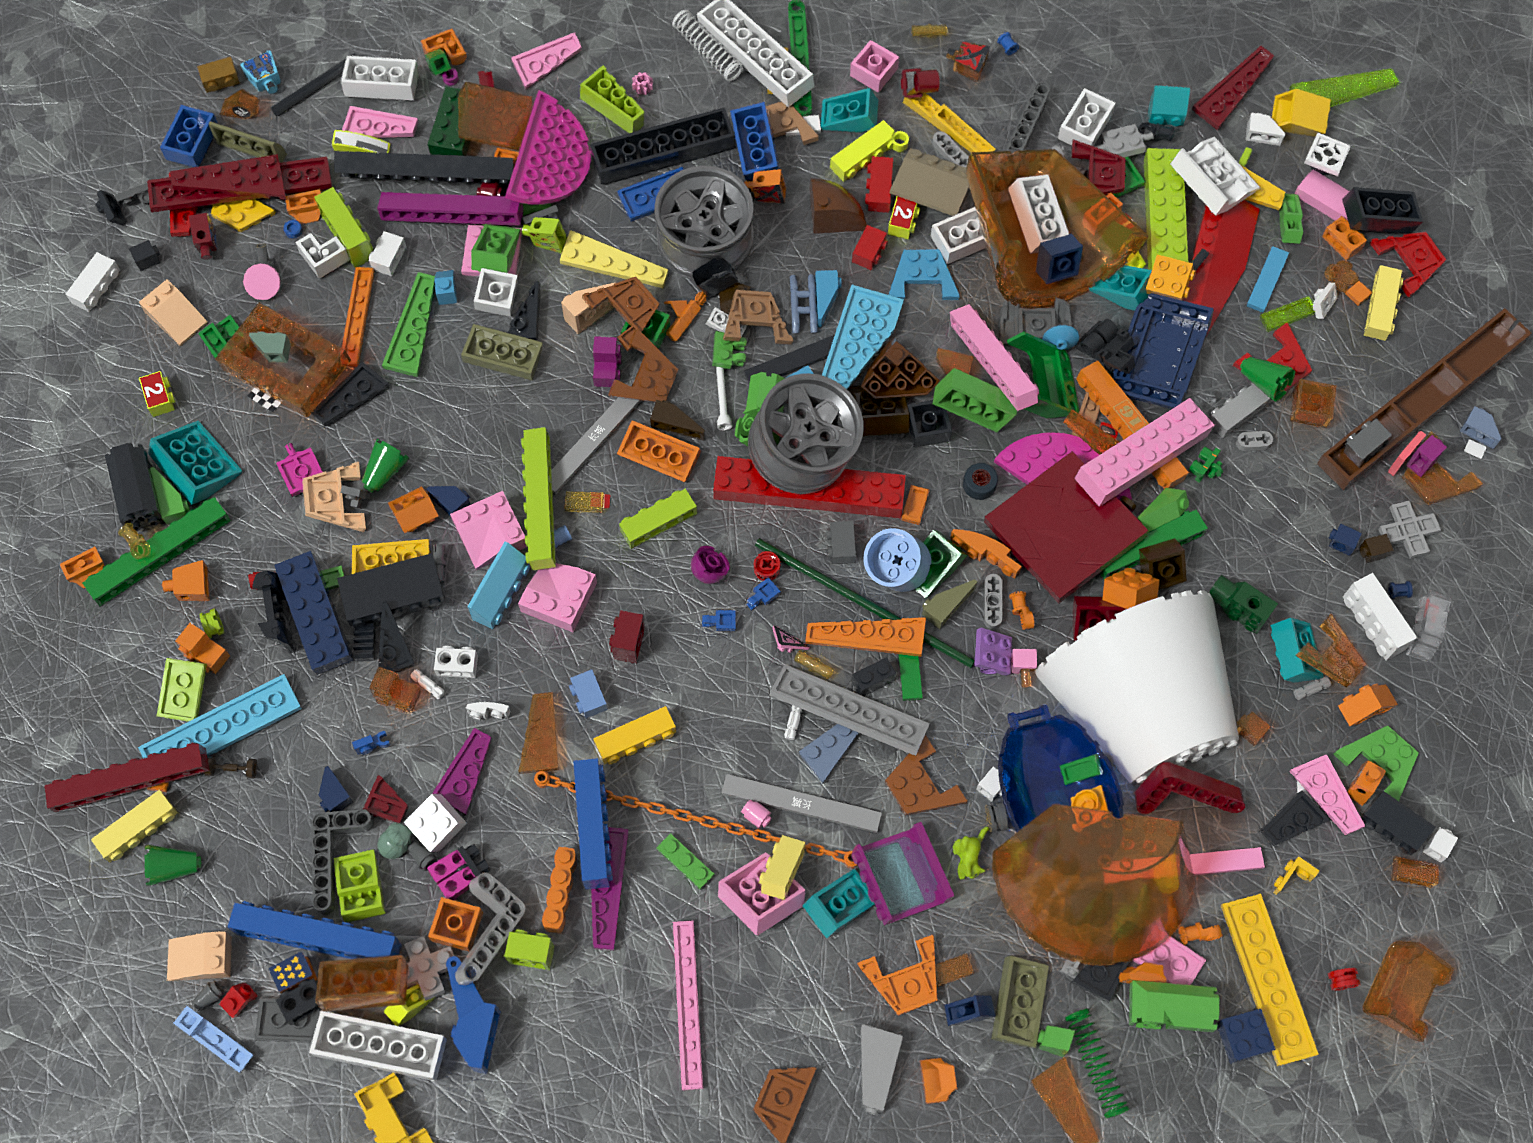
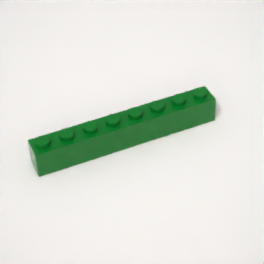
(164, 547)

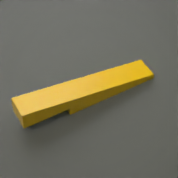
(948, 122)

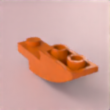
(979, 545)

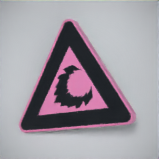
(787, 641)

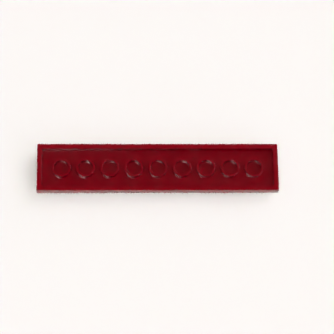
(296, 175)

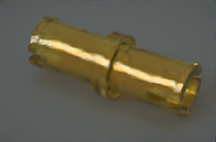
(929, 30)
(813, 664)

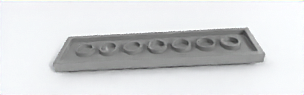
(849, 709)

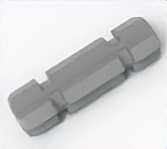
(1312, 688)

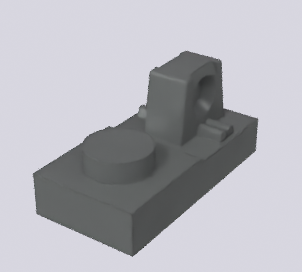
(140, 191)
(546, 213)
(356, 495)

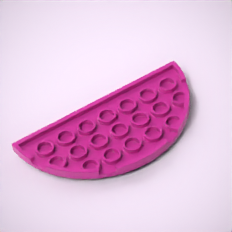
(551, 155)
(1038, 452)

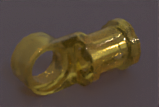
(134, 539)

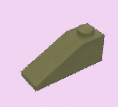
(945, 604)

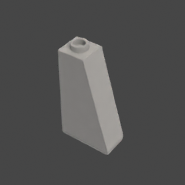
(878, 1063)

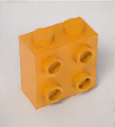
(1170, 277)

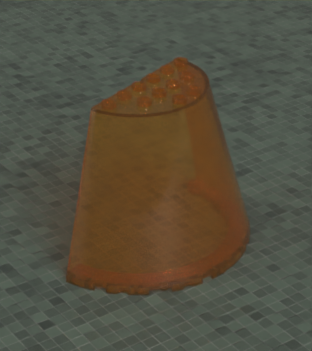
(1089, 215)
(1096, 883)

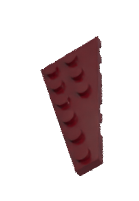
(238, 177)

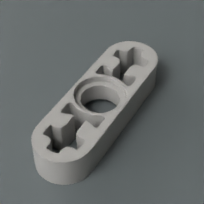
(949, 144)
(987, 614)

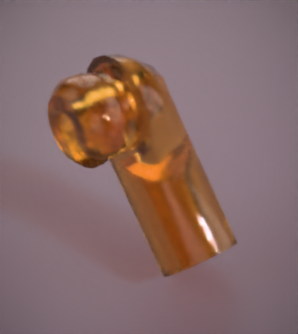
(1026, 677)

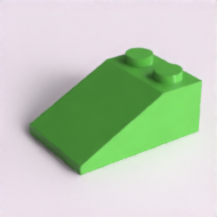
(495, 248)

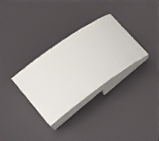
(718, 321)
(482, 710)

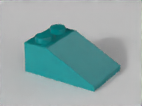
(850, 112)
(1125, 287)
(839, 903)

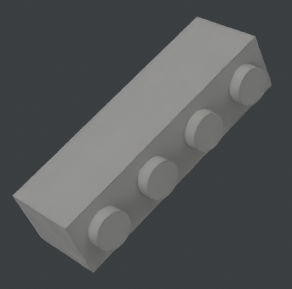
(1238, 410)

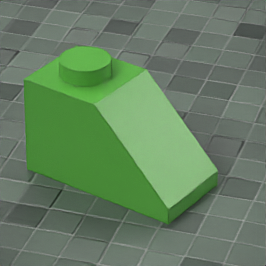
(1055, 1040)

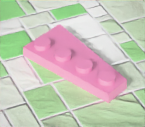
(544, 59)
(379, 123)
(1326, 788)

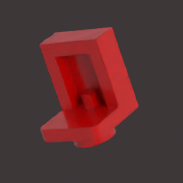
(237, 999)

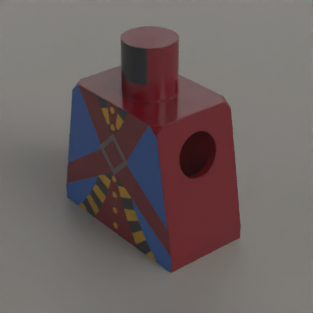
(203, 234)

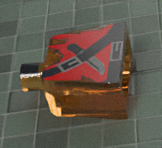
(969, 59)

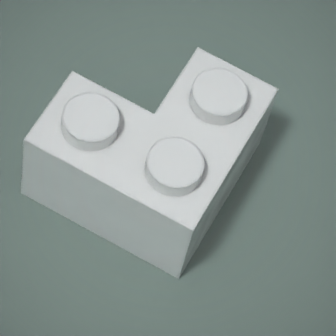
(322, 258)

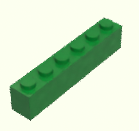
(1184, 529)

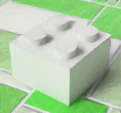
(495, 292)
(435, 822)

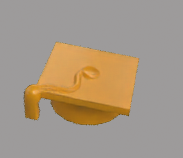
(1090, 799)

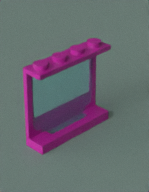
(902, 874)

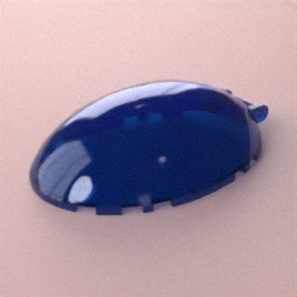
(1032, 761)

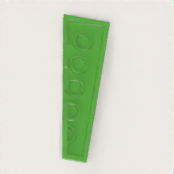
(409, 337)

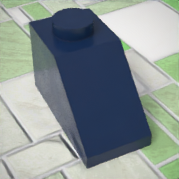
(449, 498)
(332, 793)
(969, 1010)

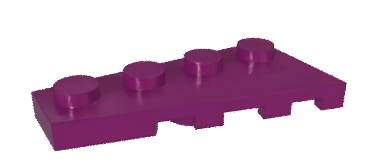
(464, 772)

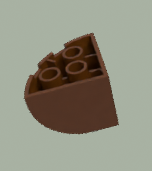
(834, 208)

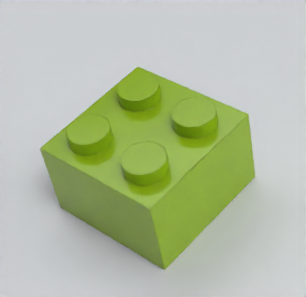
(529, 950)

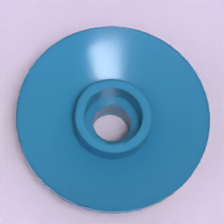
(1062, 336)

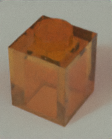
(1252, 728)

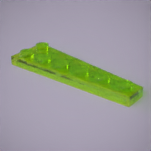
(1349, 87)

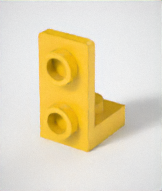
(1303, 869)

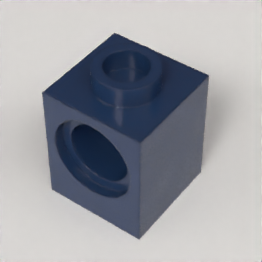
(1344, 539)

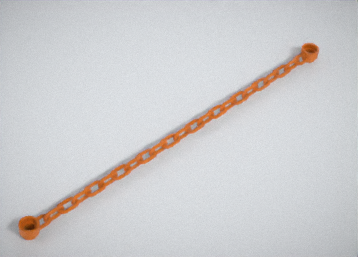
(543, 784)

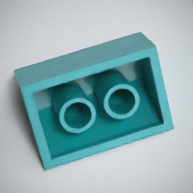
(1289, 638)

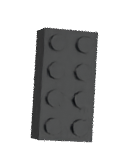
(1382, 210)

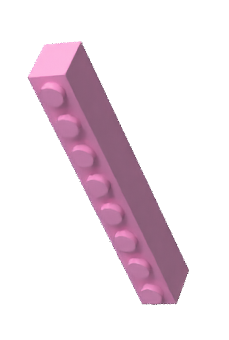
(994, 357)

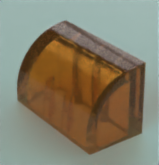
(1414, 872)

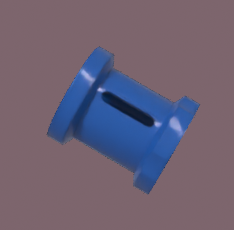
(1008, 43)

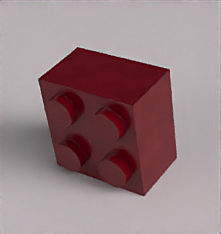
(628, 636)

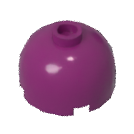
(709, 565)

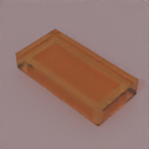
(953, 970)

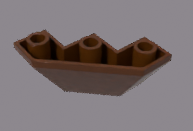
(898, 374)

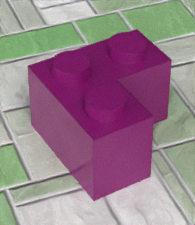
(606, 359)

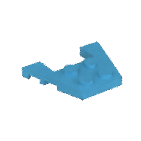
(923, 268)

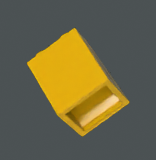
(1301, 112)

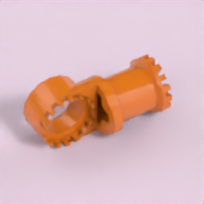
(1021, 609)
(1197, 932)

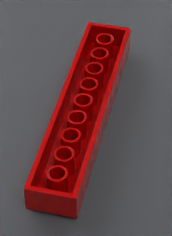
(851, 493)

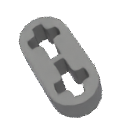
(1254, 441)

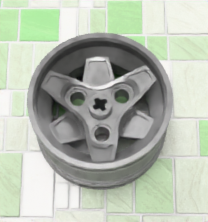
(694, 193)
(830, 405)

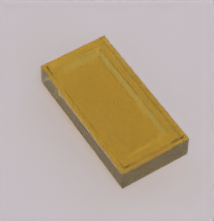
(584, 501)

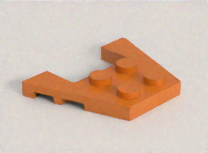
(908, 987)

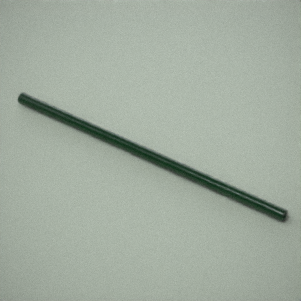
(860, 600)

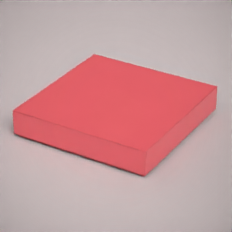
(1406, 453)

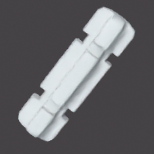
(427, 684)
(793, 723)

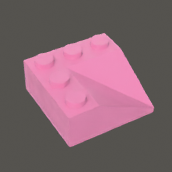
(486, 527)
(558, 595)
(757, 910)

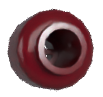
(490, 189)

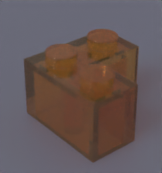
(391, 690)

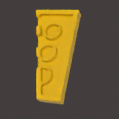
(1268, 194)

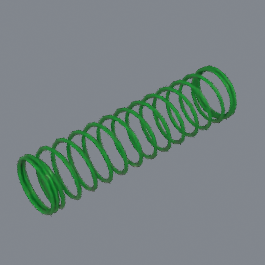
(1079, 1016)

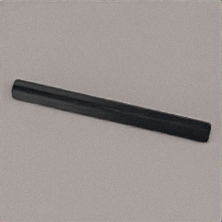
(309, 88)

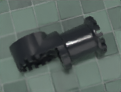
(1158, 130)

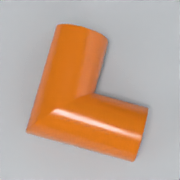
(447, 42)

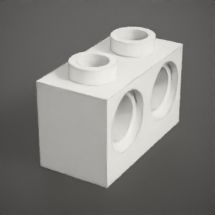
(454, 667)

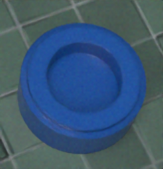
(293, 229)

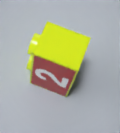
(902, 218)
(157, 394)

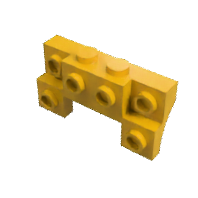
(381, 1114)

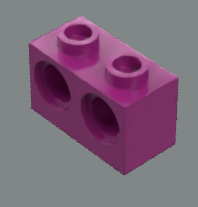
(1426, 455)

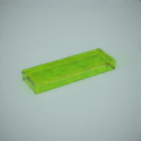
(1287, 314)

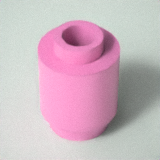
(756, 814)

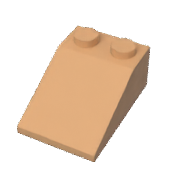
(173, 312)
(579, 314)
(199, 956)

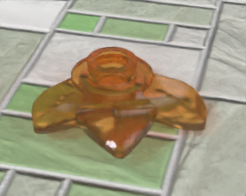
(1341, 275)

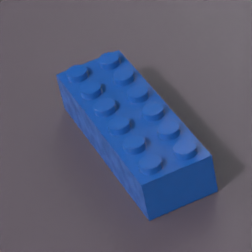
(591, 824)

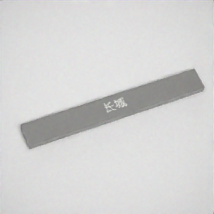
(591, 441)
(801, 803)

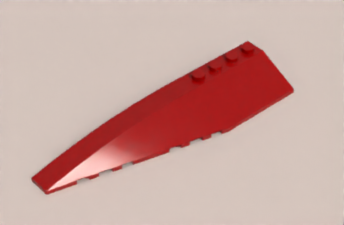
(1228, 243)

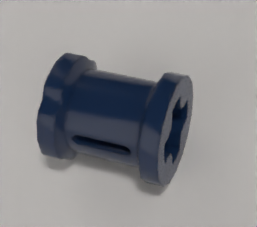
(1400, 590)

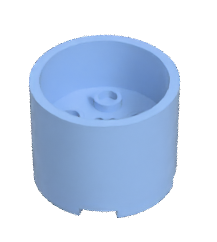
(884, 553)

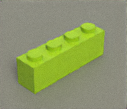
(658, 518)

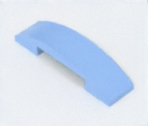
(213, 1039)

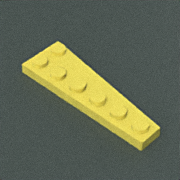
(601, 258)

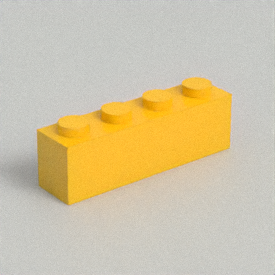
(635, 735)

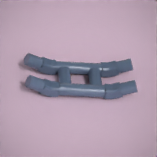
(811, 309)

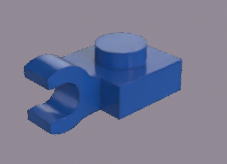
(763, 592)
(723, 620)
(367, 744)

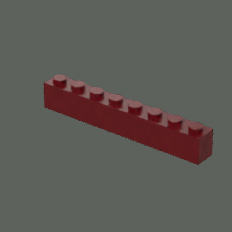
(126, 777)

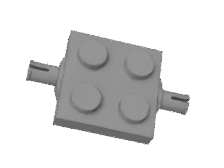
(1124, 141)

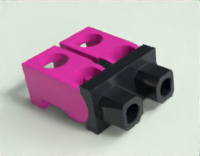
(457, 870)

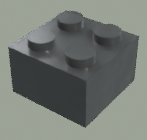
(1367, 442)

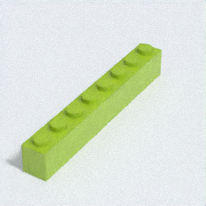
(538, 499)

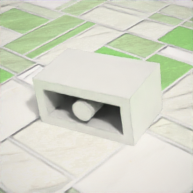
(387, 253)

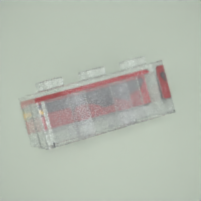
(1429, 625)

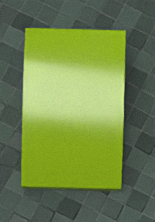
(359, 886)

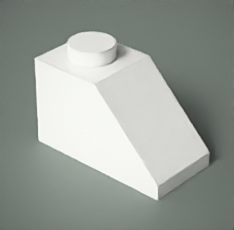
(1264, 130)

